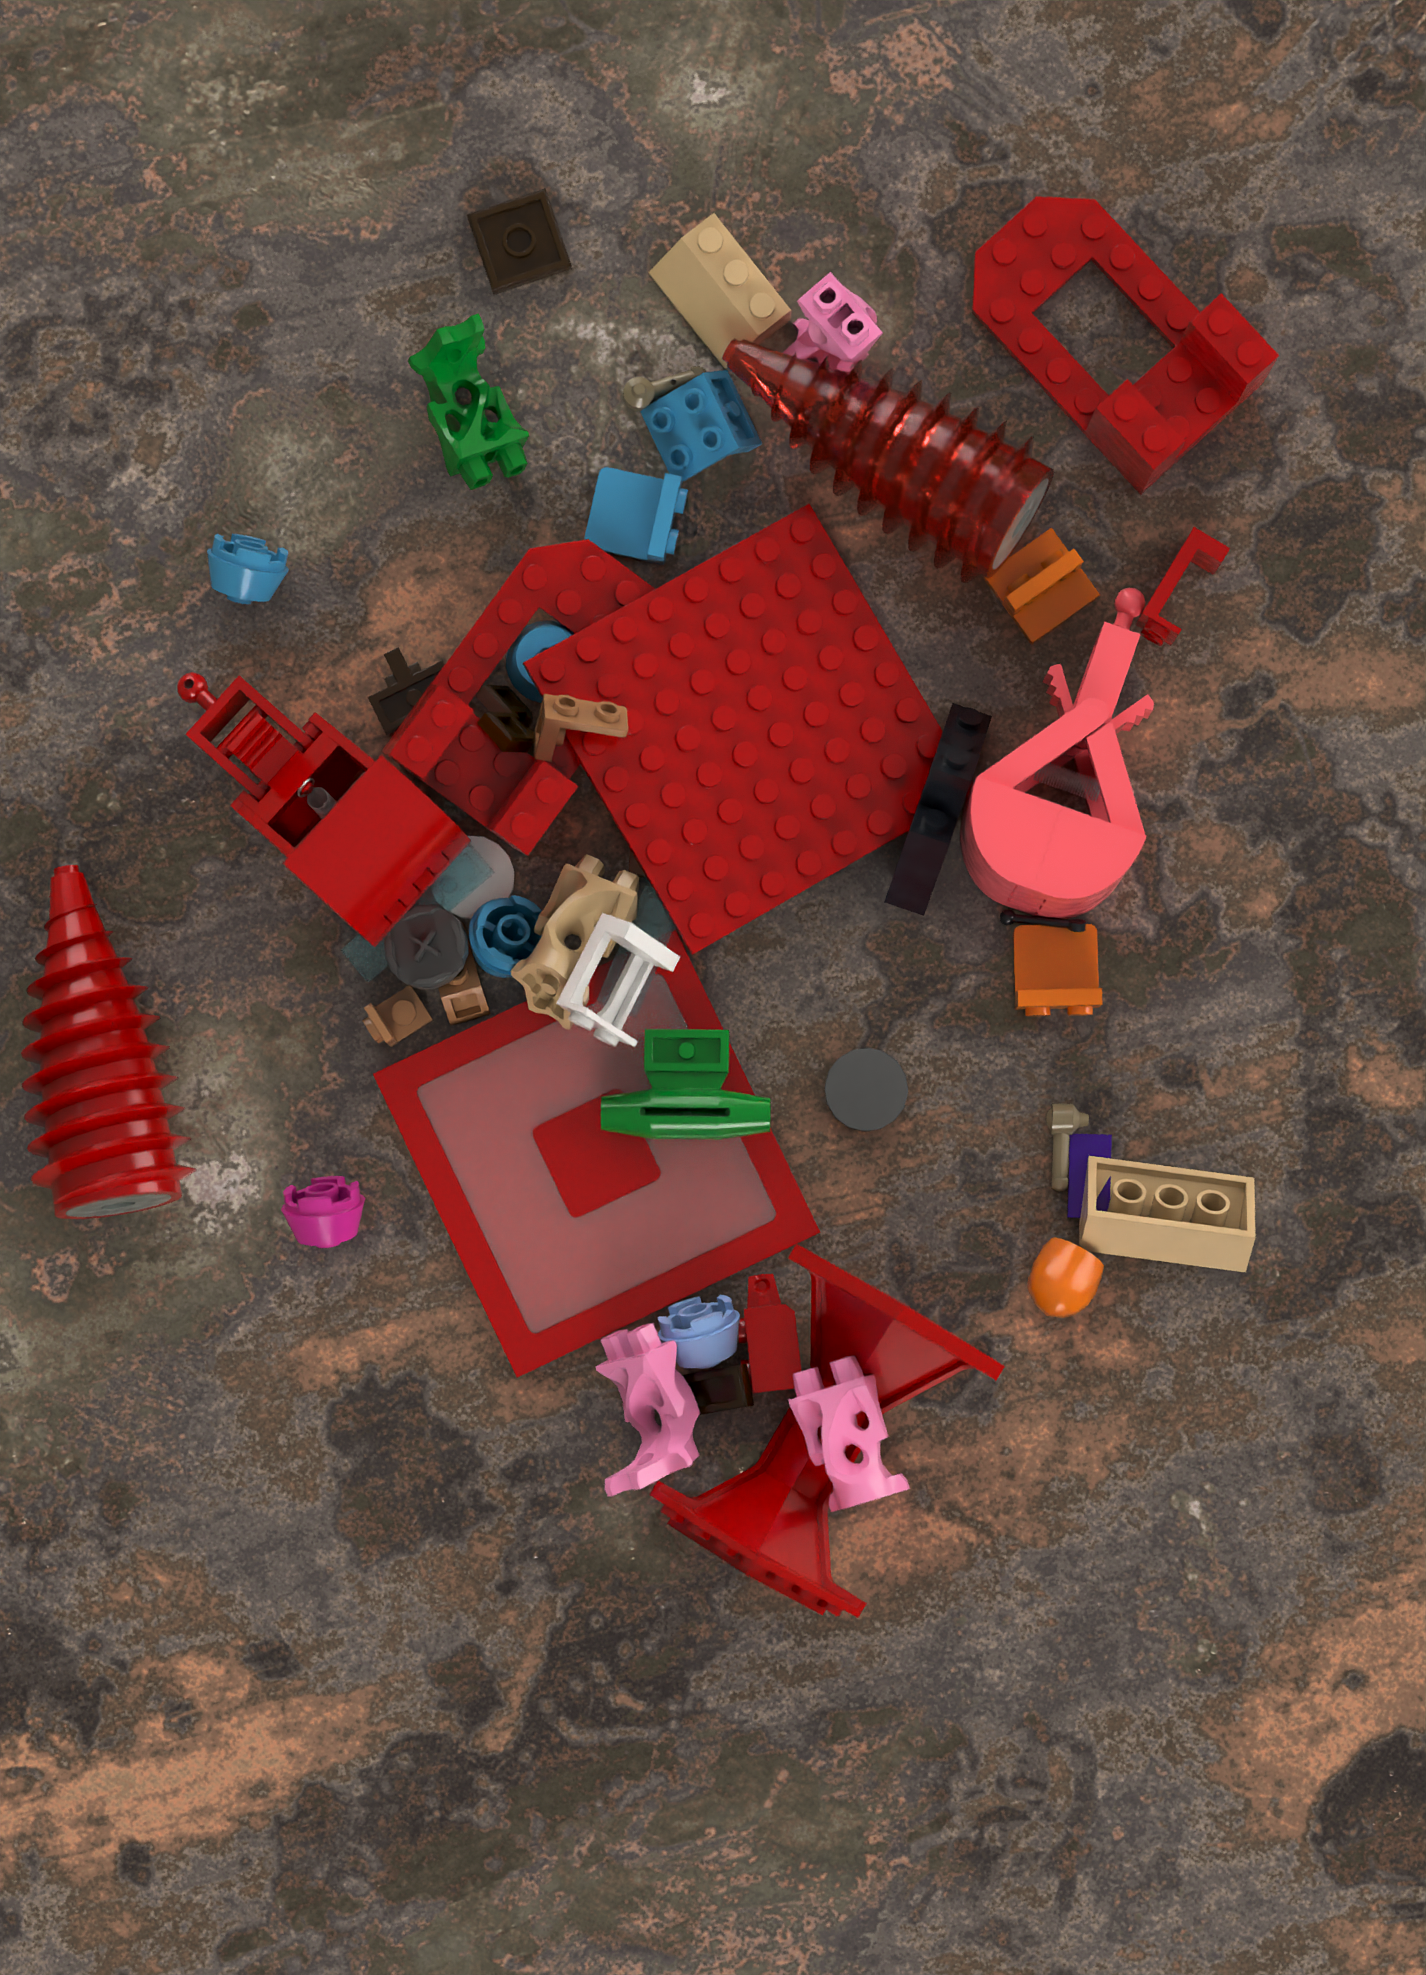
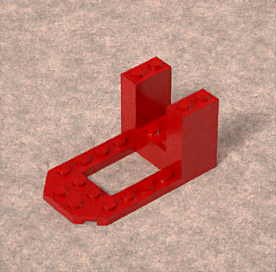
(1174, 404)
(441, 735)

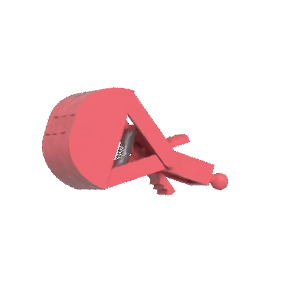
(1043, 853)

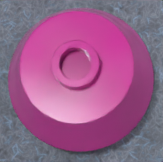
(324, 1211)

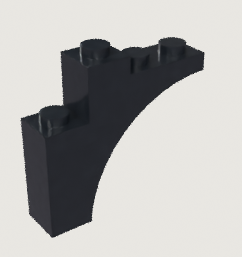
(938, 809)

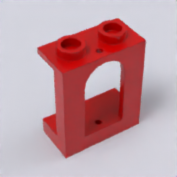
(1198, 549)

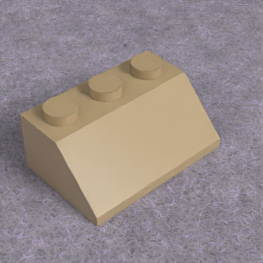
(719, 289)

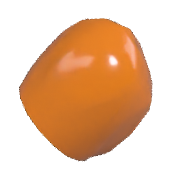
(1064, 1278)

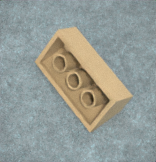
(1169, 1214)

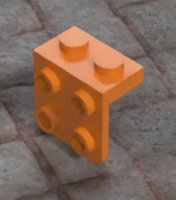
(1056, 970)

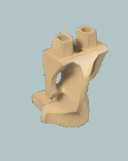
(572, 909)

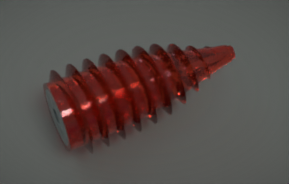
(905, 455)

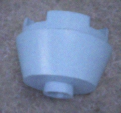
(702, 1331)

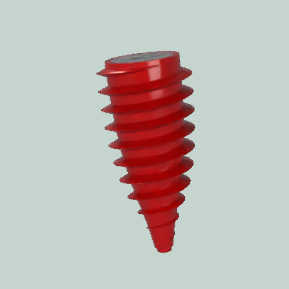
(97, 1072)

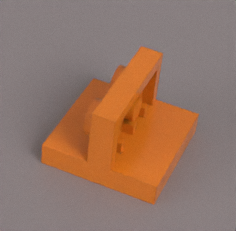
(1042, 586)

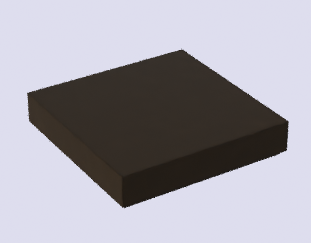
(519, 241)

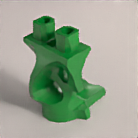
(463, 430)

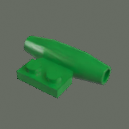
(686, 1092)

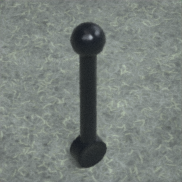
(1008, 917)

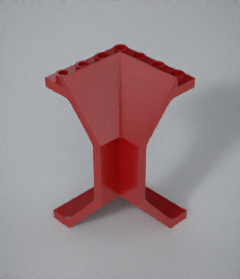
(776, 1513)

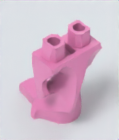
(837, 325)
(647, 1382)
(836, 1412)

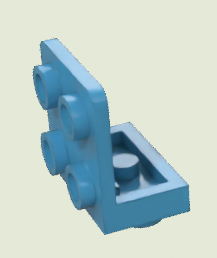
(636, 514)

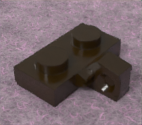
(403, 690)

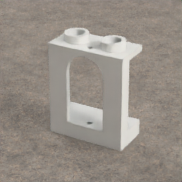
(644, 955)

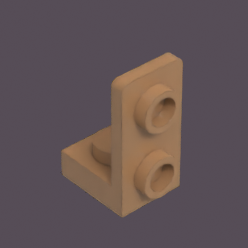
(576, 714)
(464, 995)
(396, 1017)

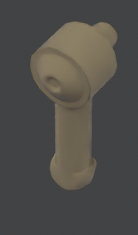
(639, 392)
(1063, 1121)

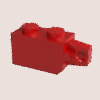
(770, 1336)

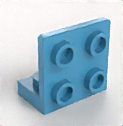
(700, 424)

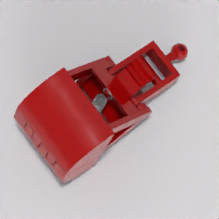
(370, 849)

